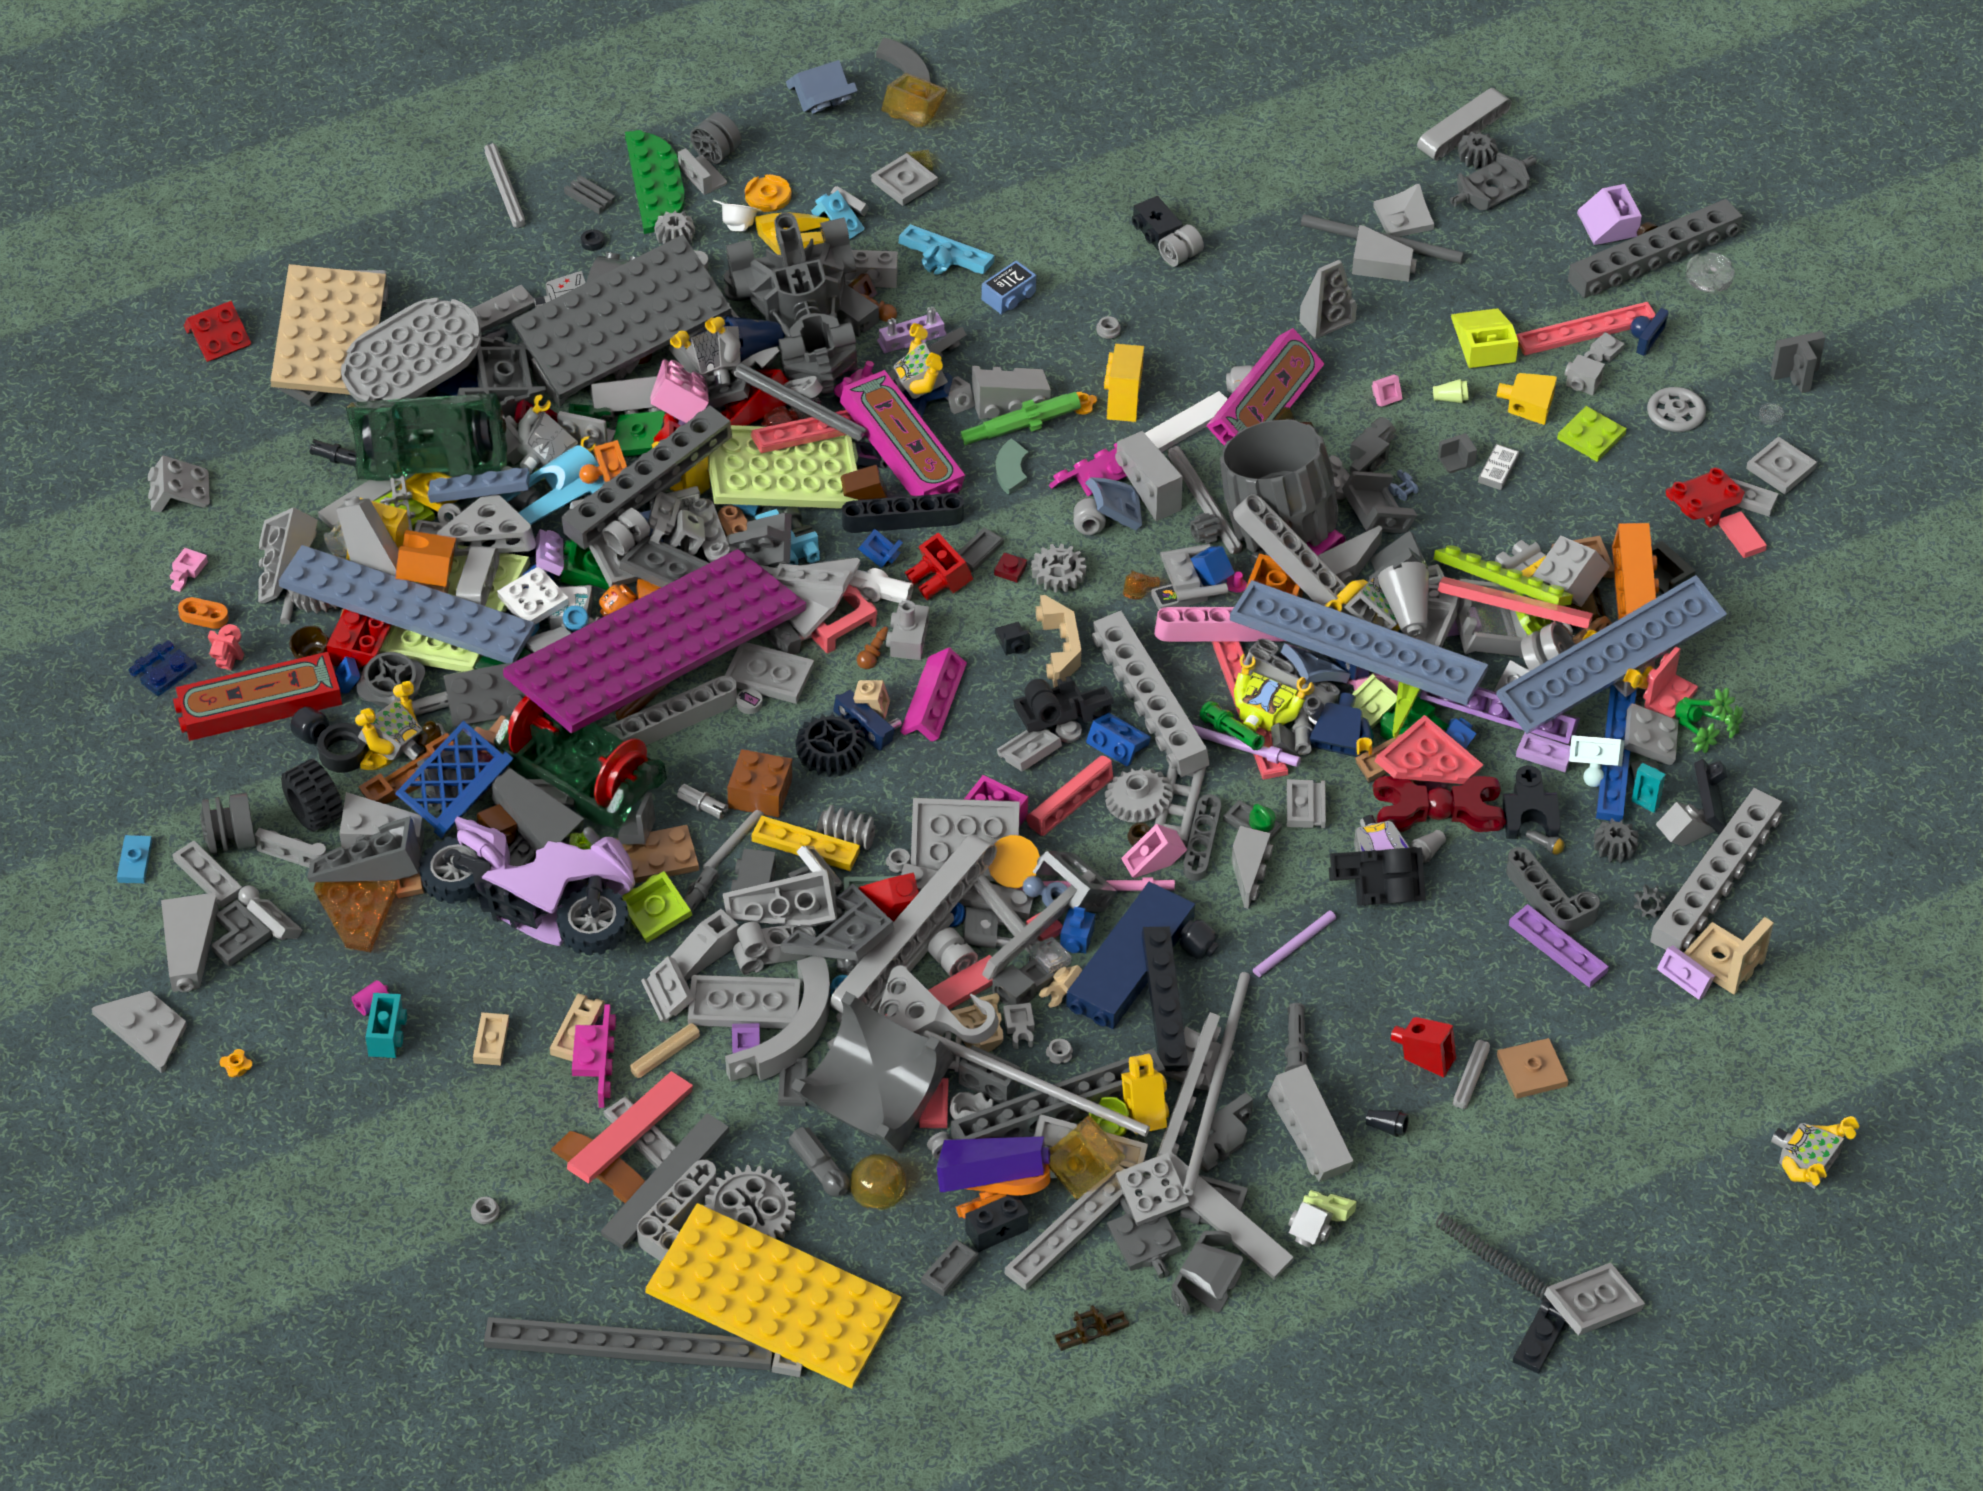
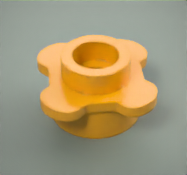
(1086, 403)
(239, 1068)

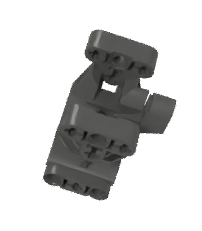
(802, 295)

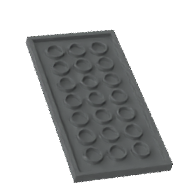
(620, 316)

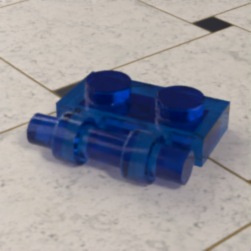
(165, 674)

